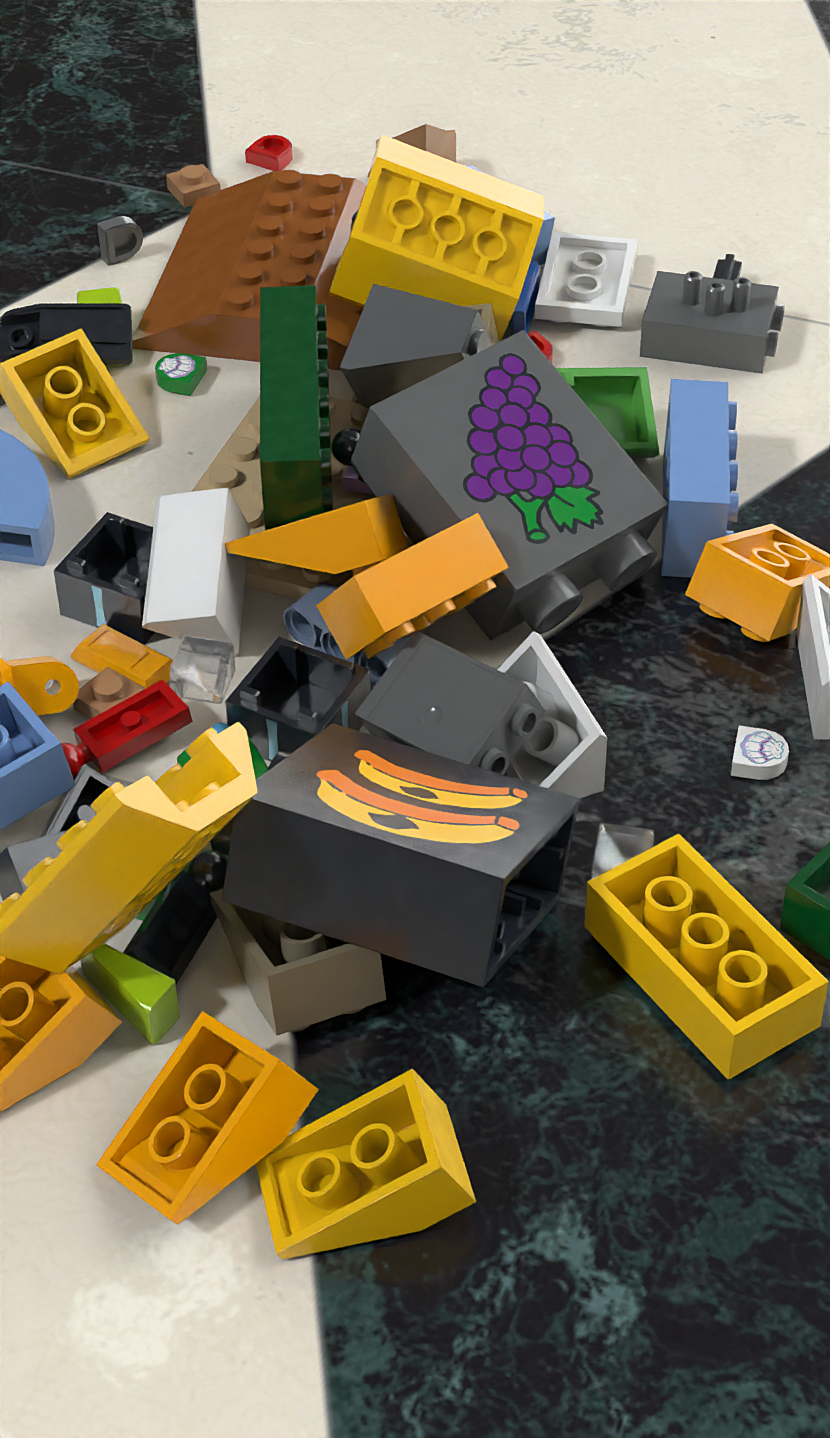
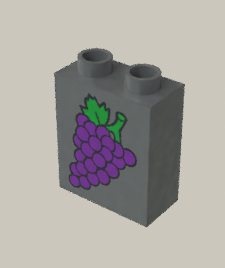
(536, 466)

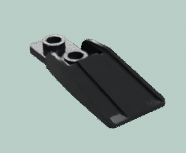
(104, 324)

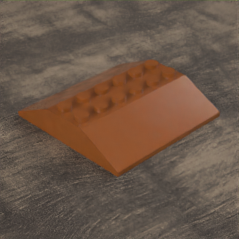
(248, 237)

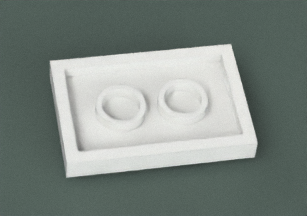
(586, 279)

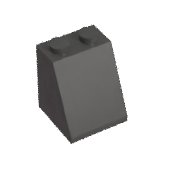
(406, 341)

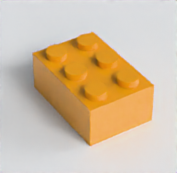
(413, 589)

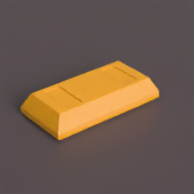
(124, 655)

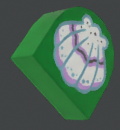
(180, 372)

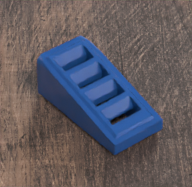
(525, 308)

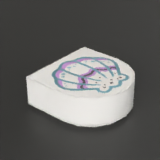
(759, 754)

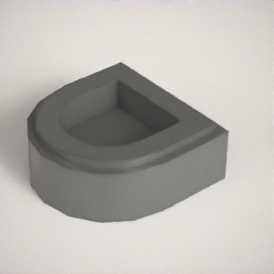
(119, 239)

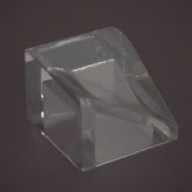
(202, 669)
(617, 845)

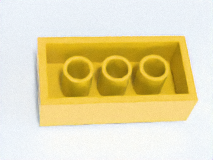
(705, 955)

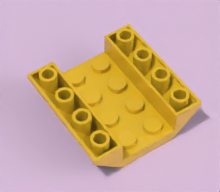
(439, 233)
(126, 853)

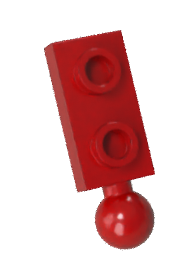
(127, 728)

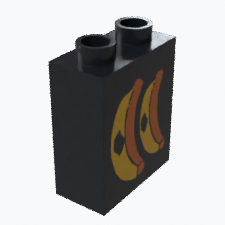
(400, 852)

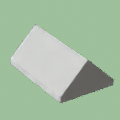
(191, 577)
(814, 652)
(568, 744)

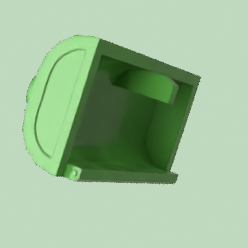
(621, 403)

